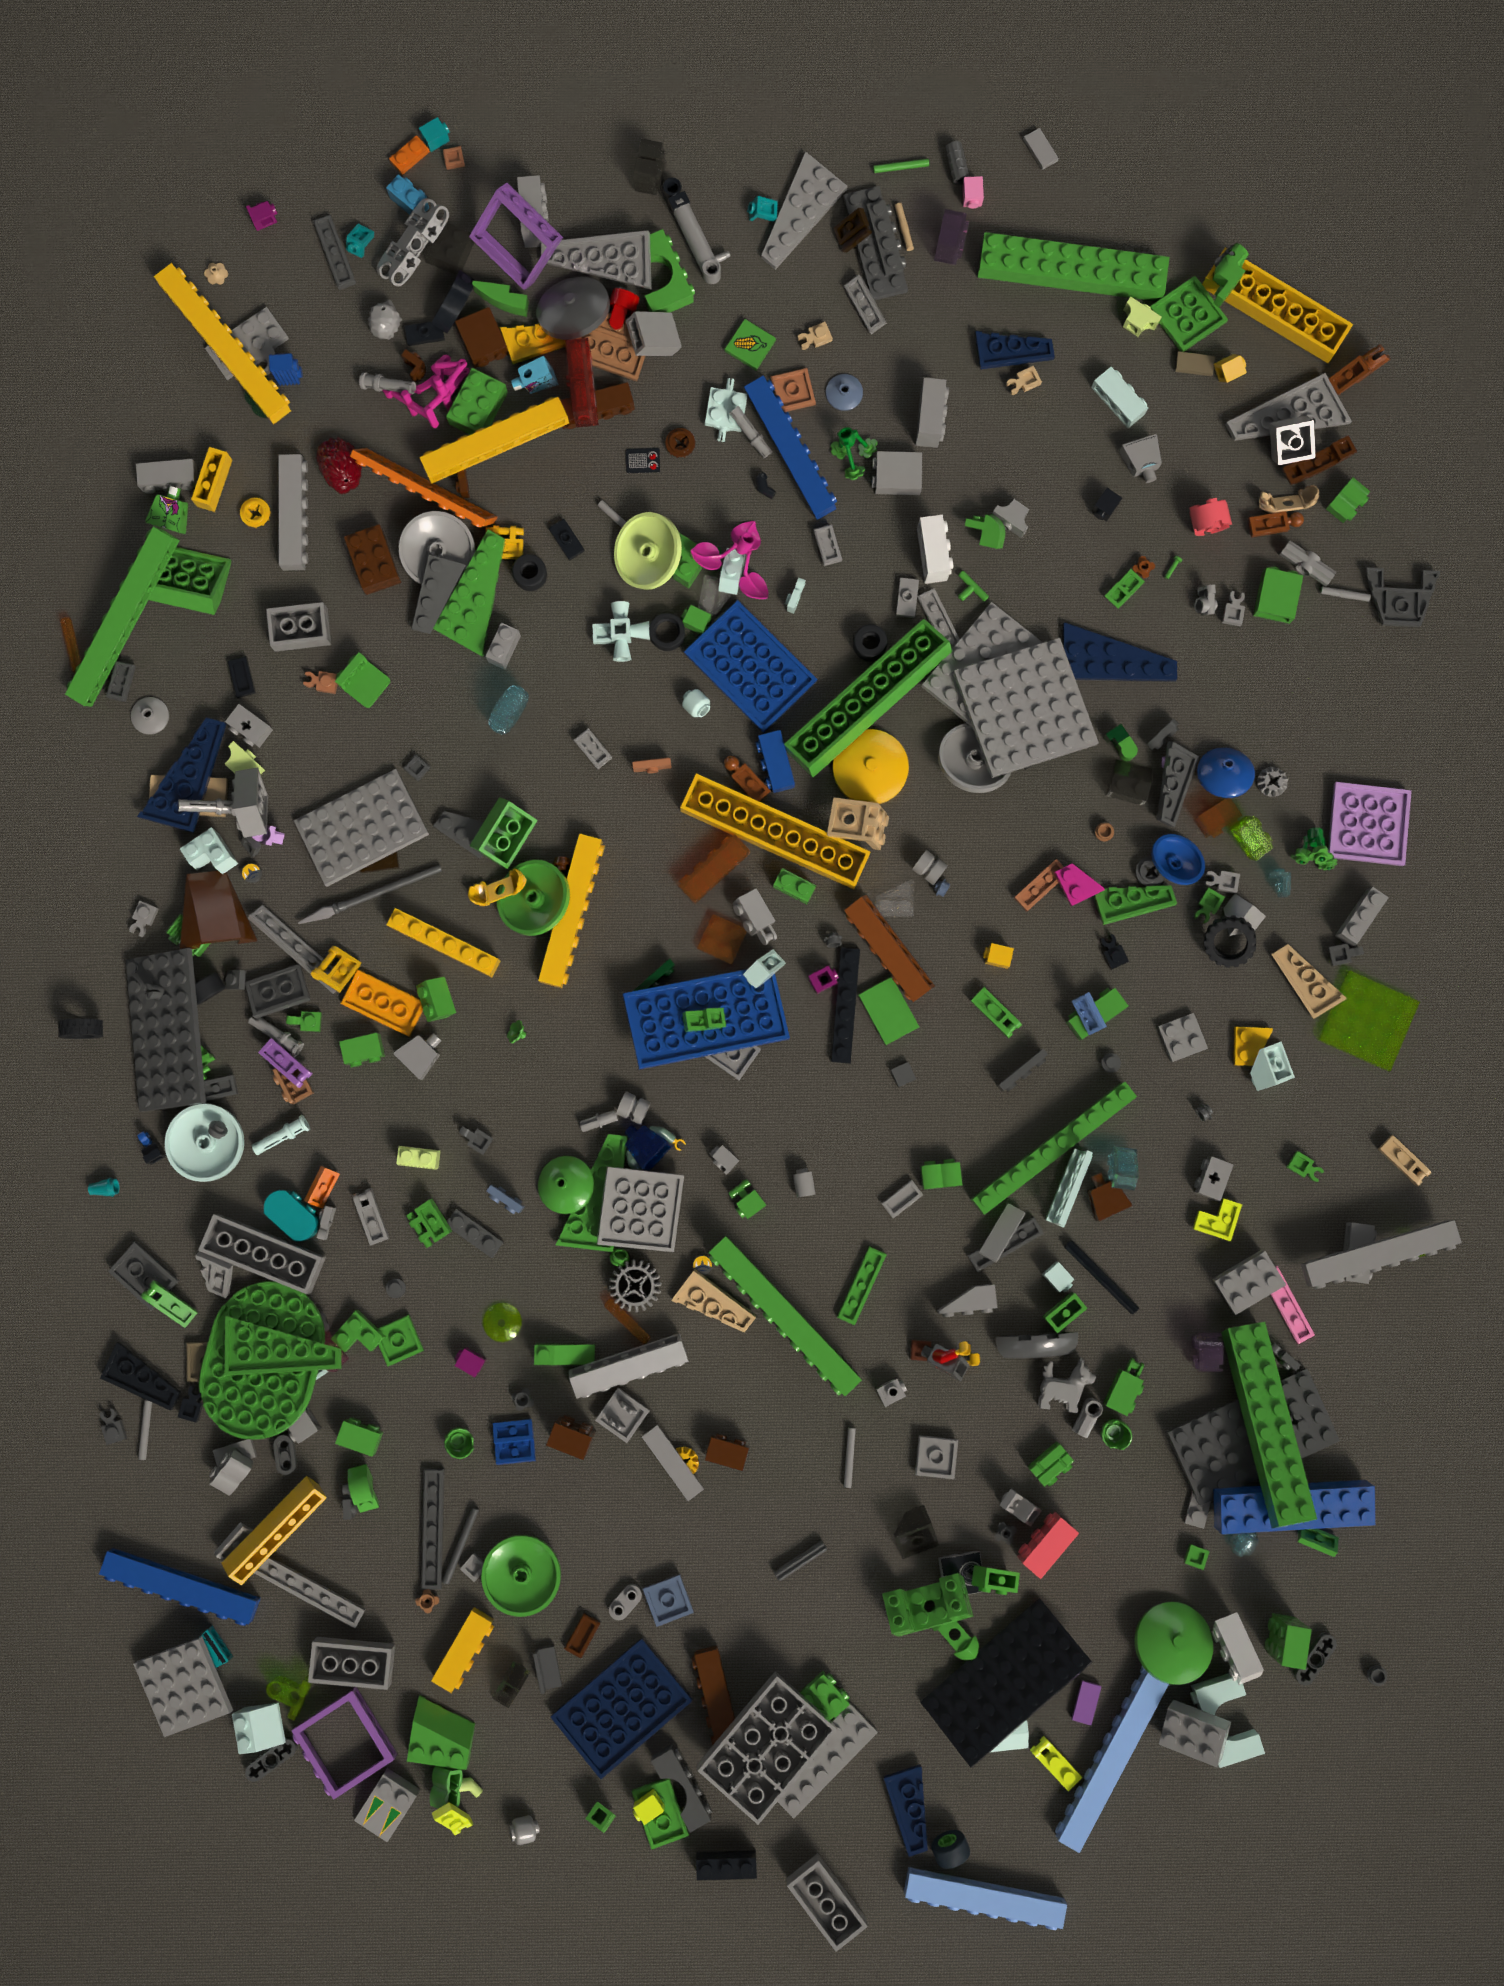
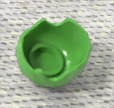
(1116, 1434)
(459, 1443)

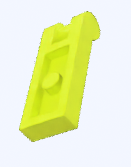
(1056, 1764)
(452, 1818)

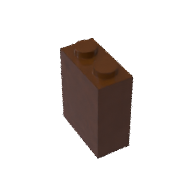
(482, 337)

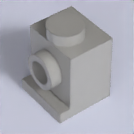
(723, 1158)
(883, 1391)

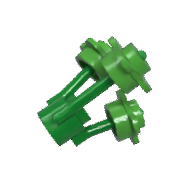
(1320, 852)

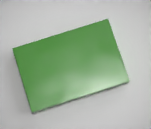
(888, 1011)
(669, 1824)

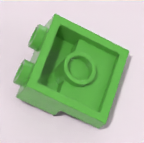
(826, 1695)

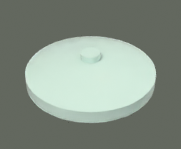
(195, 1151)

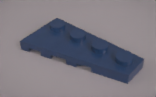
(1002, 351)
(908, 1804)

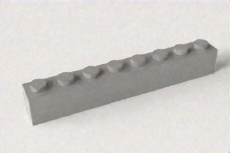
(1381, 1253)

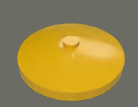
(871, 767)

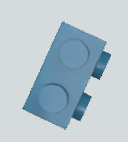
(405, 195)

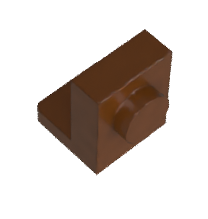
(415, 362)

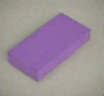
(1086, 1702)

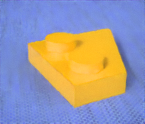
(1248, 1043)

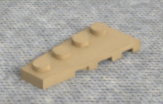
(1312, 988)
(706, 1297)

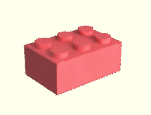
(1047, 1544)

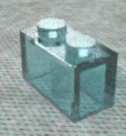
(1123, 1168)

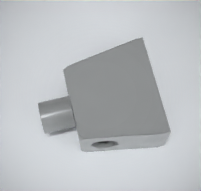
(419, 1054)

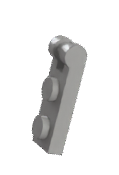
(370, 1217)

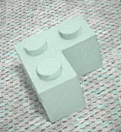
(207, 848)

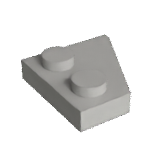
(216, 1274)

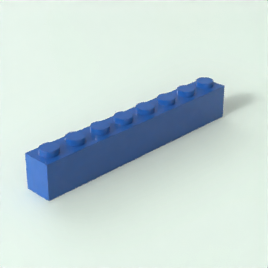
(792, 451)
(180, 1586)

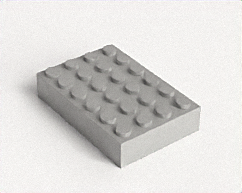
(766, 1747)

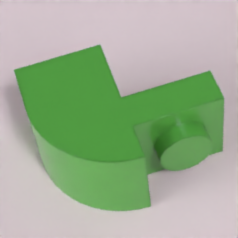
(992, 530)
(361, 1488)

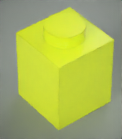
(648, 1807)

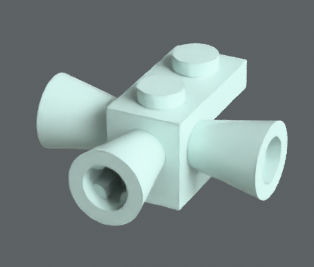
(620, 631)

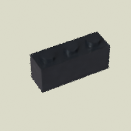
(726, 1865)

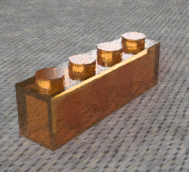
(714, 869)

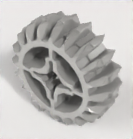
(622, 1296)

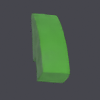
(502, 297)

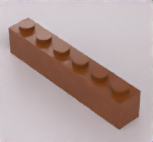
(889, 948)

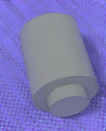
(804, 1183)

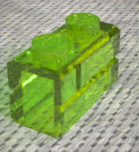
(1251, 837)

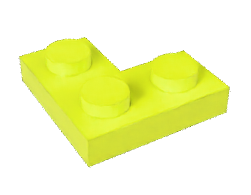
(1222, 1224)

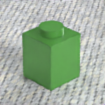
(696, 619)
(600, 1817)

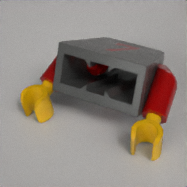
(951, 1361)

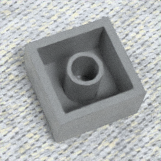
(1292, 440)

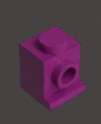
(262, 215)
(816, 983)

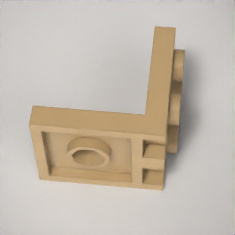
(867, 825)

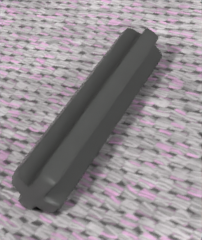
(800, 1561)

